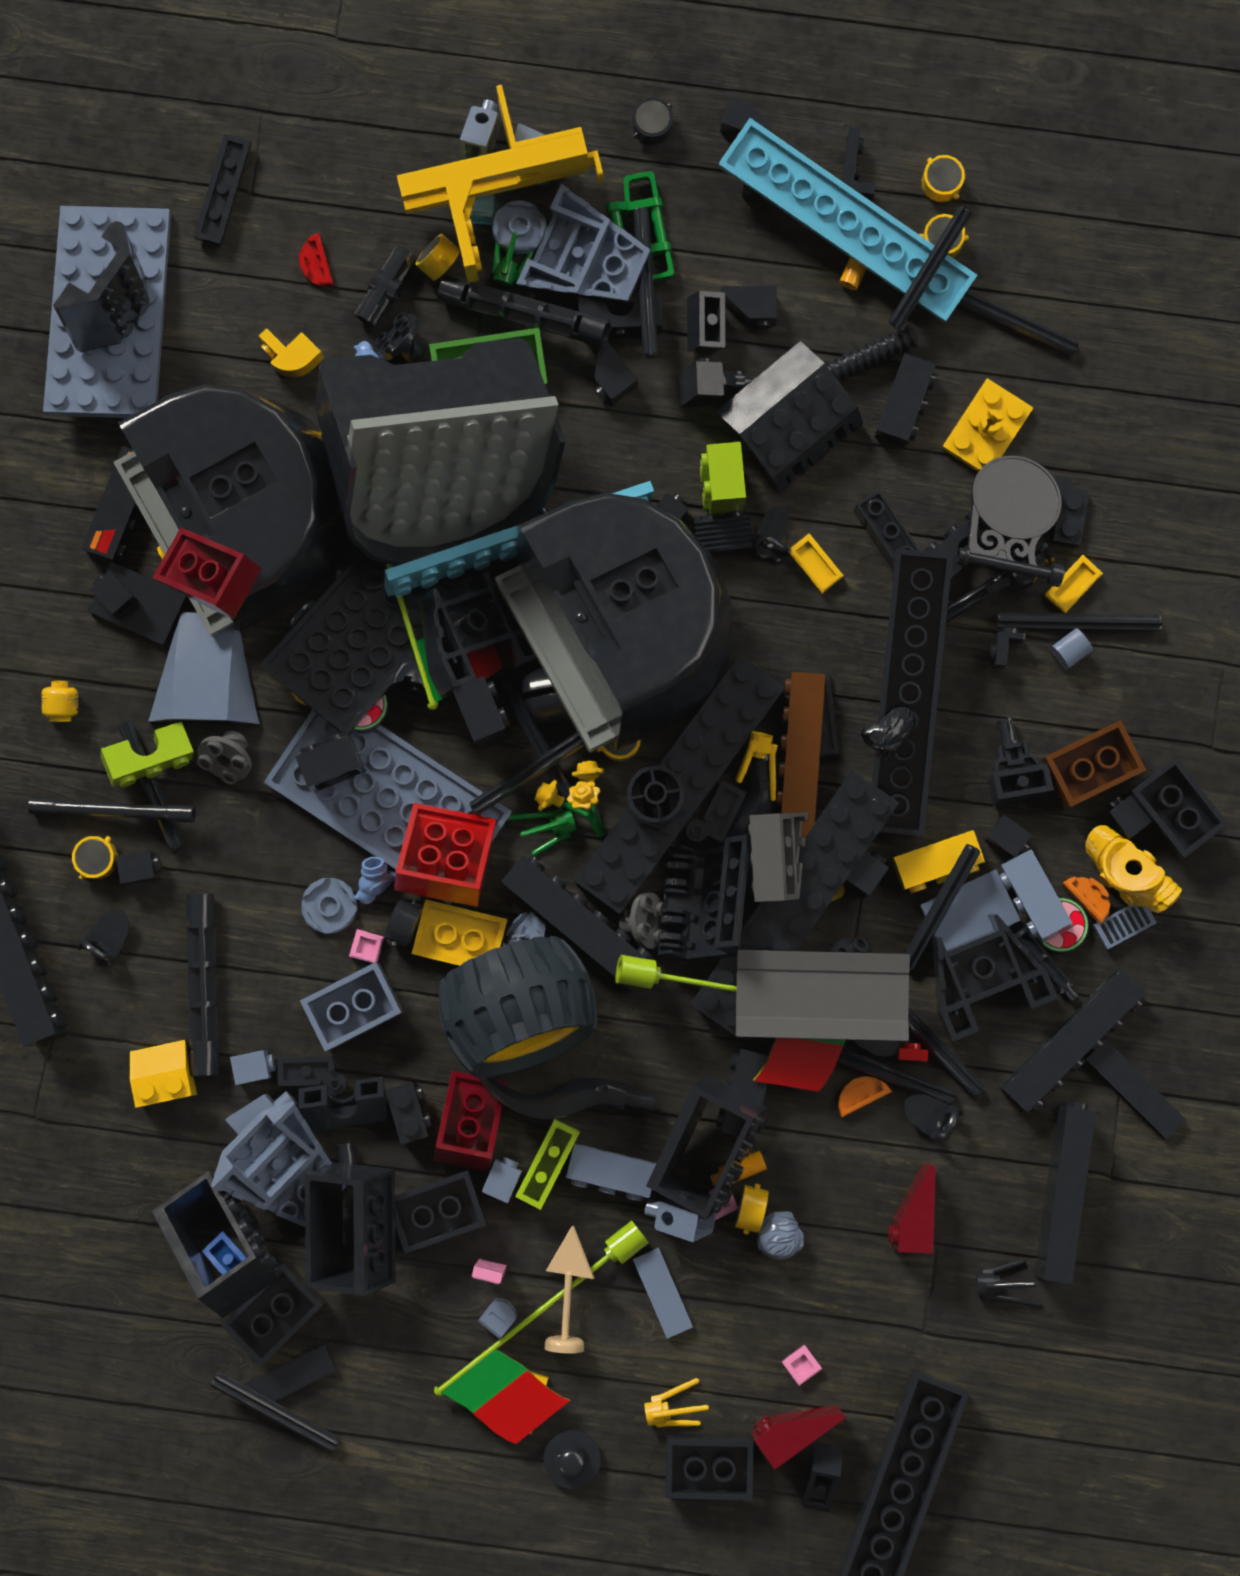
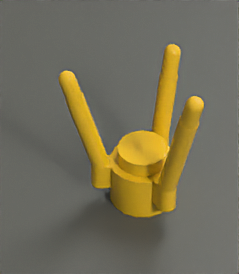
(759, 746)
(659, 1413)

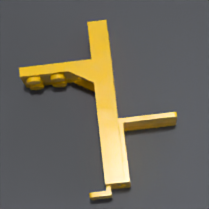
(520, 166)

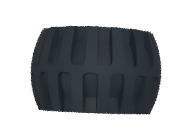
(517, 1006)

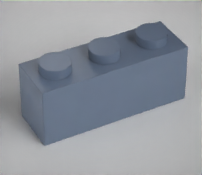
(1035, 897)
(610, 1171)

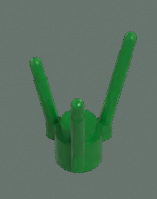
(506, 272)
(560, 823)

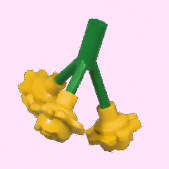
(582, 795)

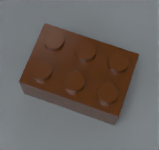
(1093, 764)

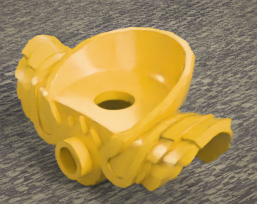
(1148, 888)

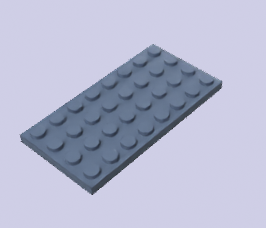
(122, 376)
(377, 803)

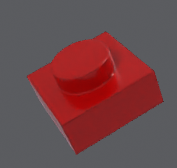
(912, 1051)

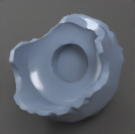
(780, 1236)

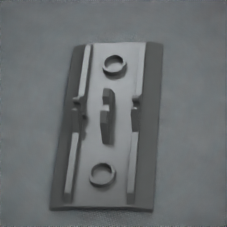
(822, 995)

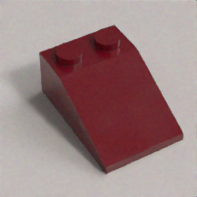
(207, 572)
(468, 1124)
(914, 1220)
(792, 1431)

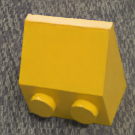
(161, 1074)

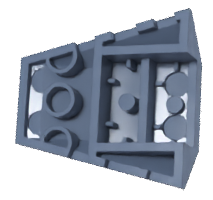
(584, 253)
(205, 677)
(271, 1161)

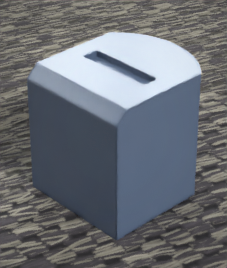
(1071, 649)
(498, 1316)

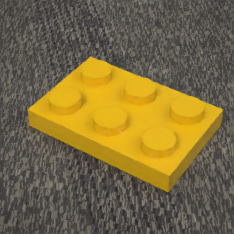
(456, 933)

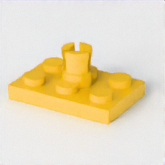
(987, 426)

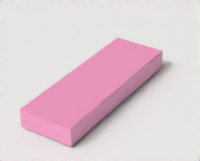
(489, 1271)

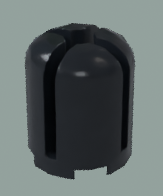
(546, 707)

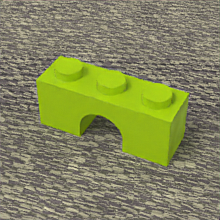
(126, 766)

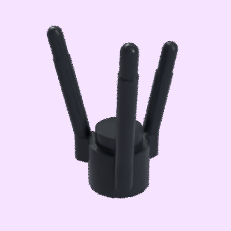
(988, 1285)

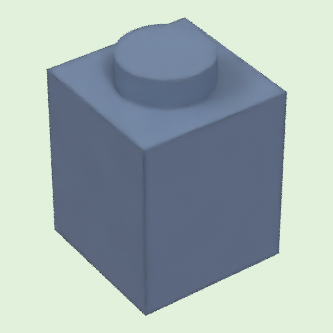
(252, 1067)
(502, 1179)

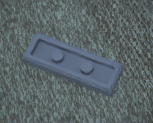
(662, 1292)

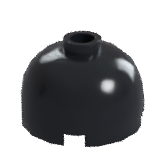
(410, 685)

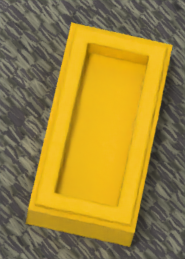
(815, 564)
(1074, 585)

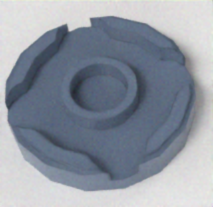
(523, 219)
(329, 905)

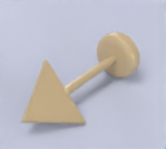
(572, 1262)

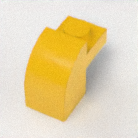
(295, 359)

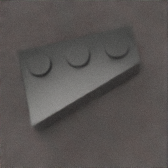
(775, 855)

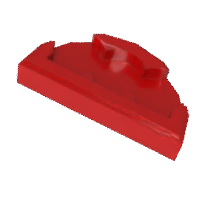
(314, 262)

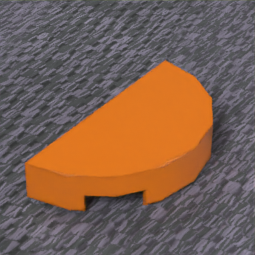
(1090, 896)
(860, 1093)

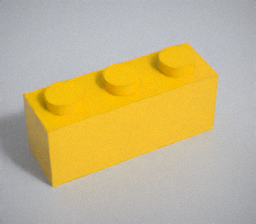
(933, 862)

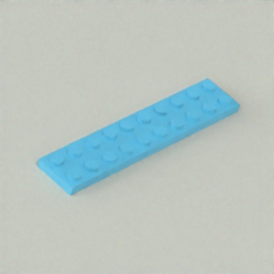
(842, 217)
(473, 554)

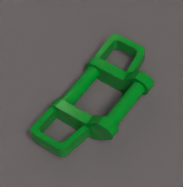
(654, 205)

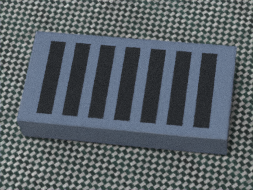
(1124, 925)

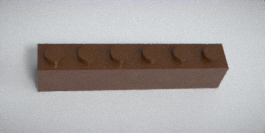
(802, 745)

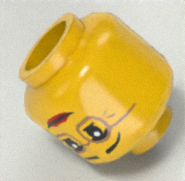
(59, 701)

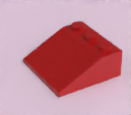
(444, 854)

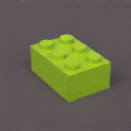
(722, 478)

